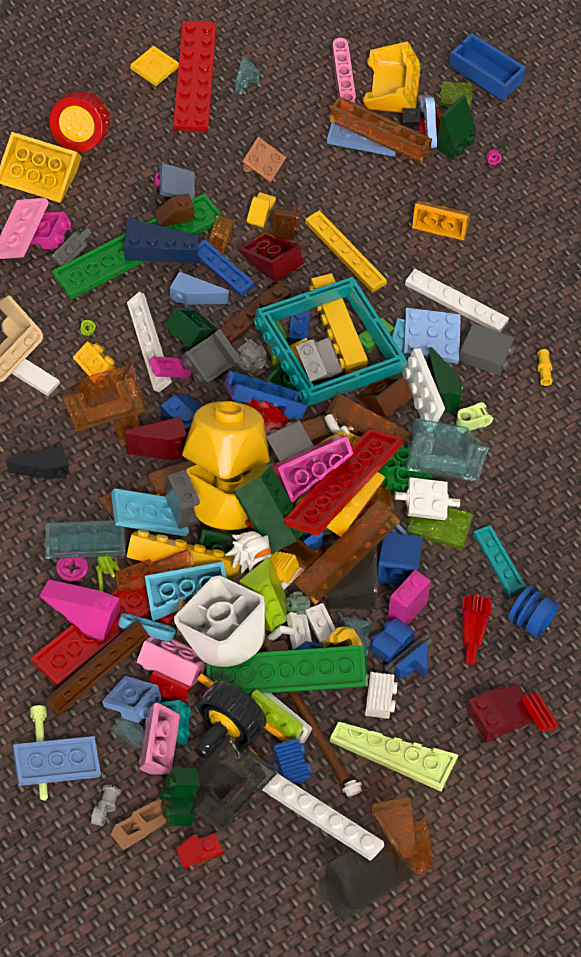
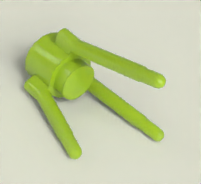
(107, 566)

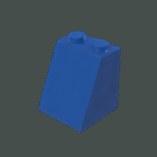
(398, 557)

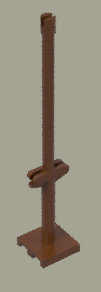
(338, 770)

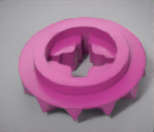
(80, 570)

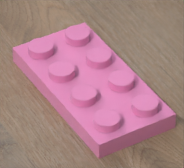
(21, 227)

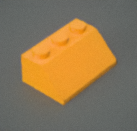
(440, 220)

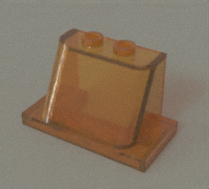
(105, 398)

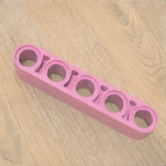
(343, 69)

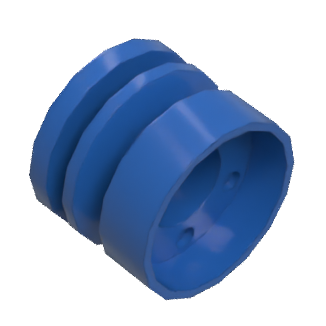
(530, 610)

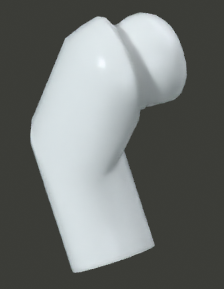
(332, 425)

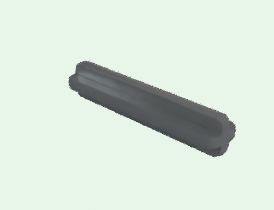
(390, 667)

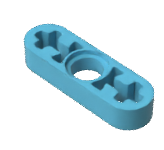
(153, 628)

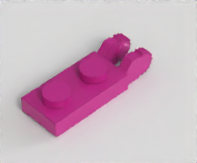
(169, 367)

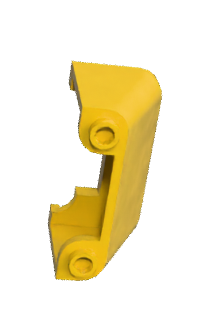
(394, 78)

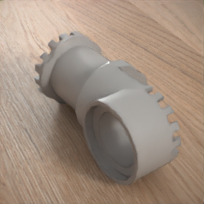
(106, 805)

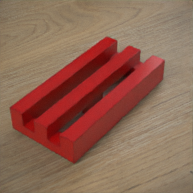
(539, 712)

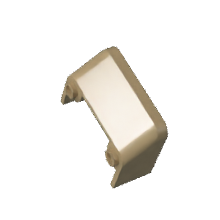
(21, 335)

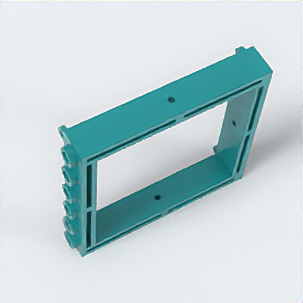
(311, 394)

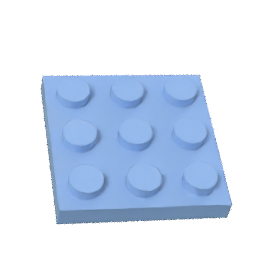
(433, 330)

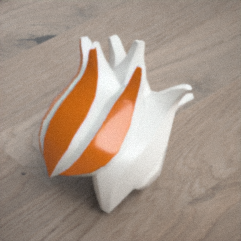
(250, 550)

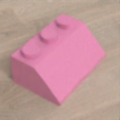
(171, 659)
(159, 740)

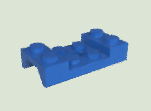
(244, 388)

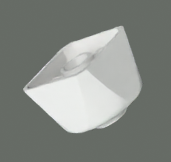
(223, 622)

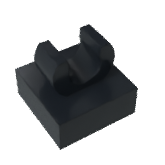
(411, 117)

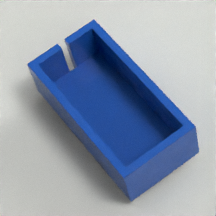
(487, 66)

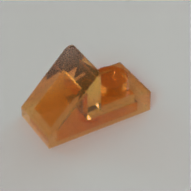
(221, 233)

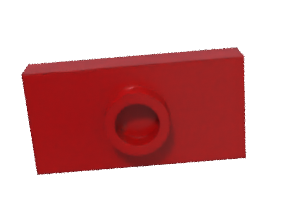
(169, 687)

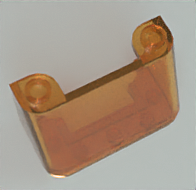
(406, 836)

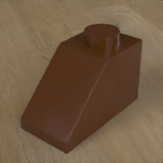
(175, 211)

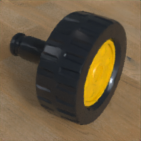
(228, 712)

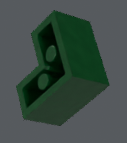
(179, 795)

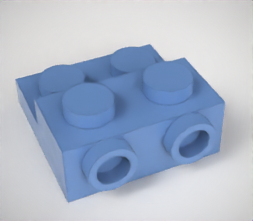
(132, 698)

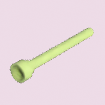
(38, 714)

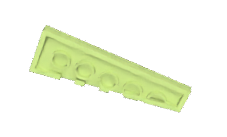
(412, 760)

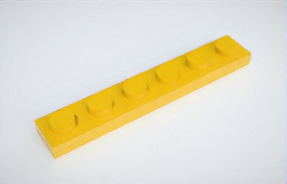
(345, 251)

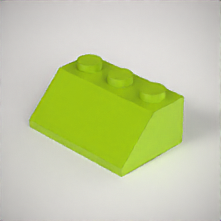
(266, 583)

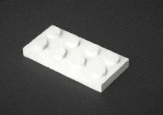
(423, 388)

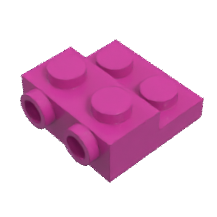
(51, 230)

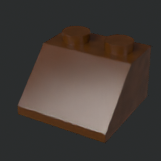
(386, 395)

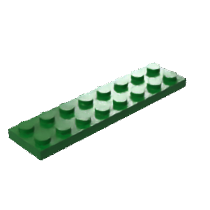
(297, 670)

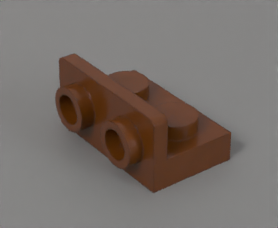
(285, 223)

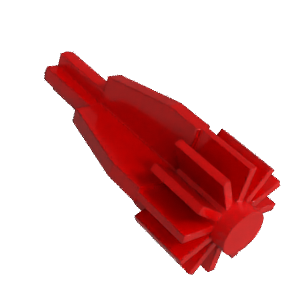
(475, 619)

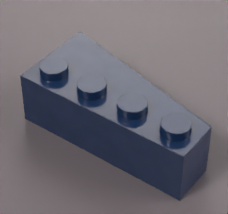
(158, 243)

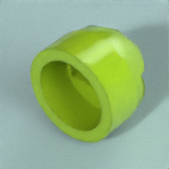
(91, 328)

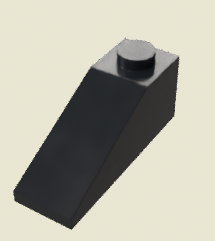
(42, 464)

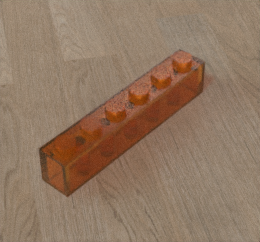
(380, 129)
(347, 551)

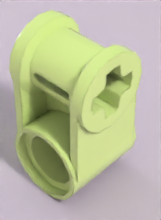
(475, 416)

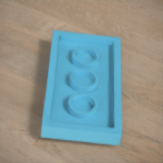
(144, 512)

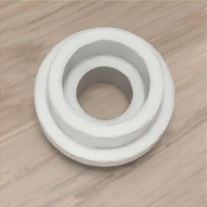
(352, 788)

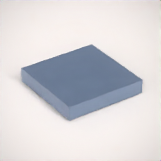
(176, 181)

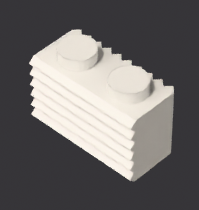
(380, 695)

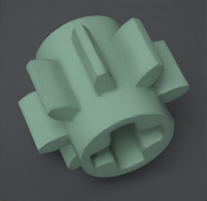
(297, 603)

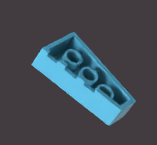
(170, 587)

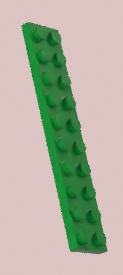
(109, 259)

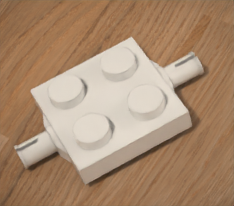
(427, 498)

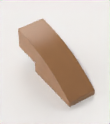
(139, 824)

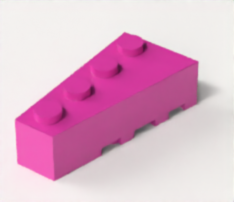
(311, 465)

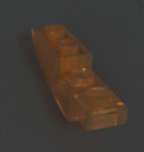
(134, 576)

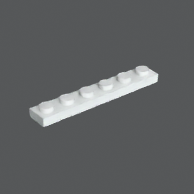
(456, 301)
(147, 337)

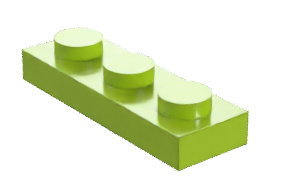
(278, 717)

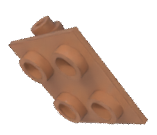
(263, 159)

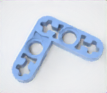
(427, 106)

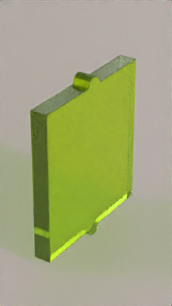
(453, 91)

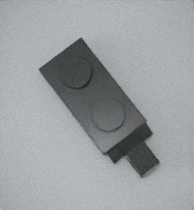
(70, 247)

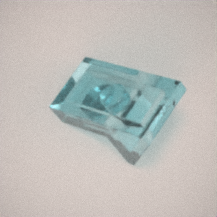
(246, 74)
(361, 627)

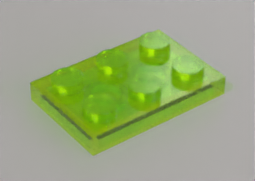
(447, 532)

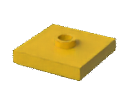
(154, 65)

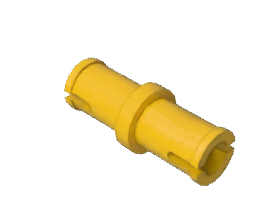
(544, 367)

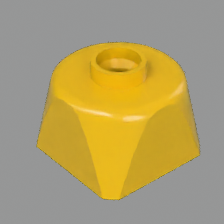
(227, 439)
(218, 502)

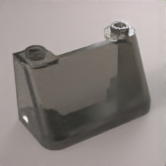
(358, 587)

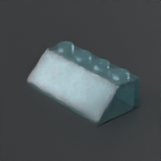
(84, 539)

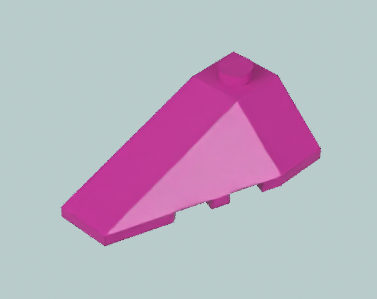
(85, 607)

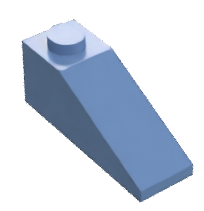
(196, 291)

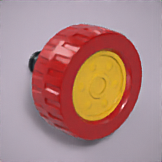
(79, 121)

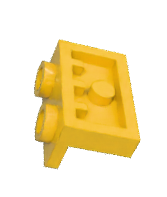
(93, 360)

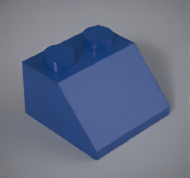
(180, 406)

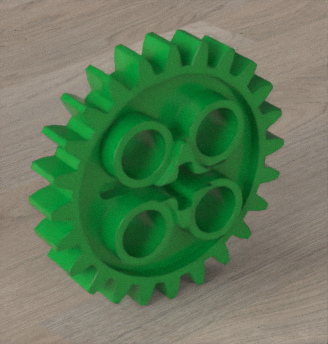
(396, 474)

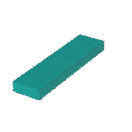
(499, 560)

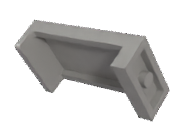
(319, 359)

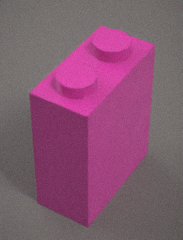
(409, 598)

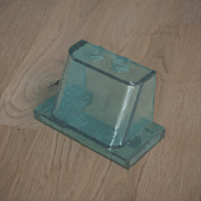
(445, 451)

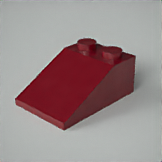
(272, 255)
(157, 440)
(498, 712)

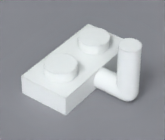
(297, 629)

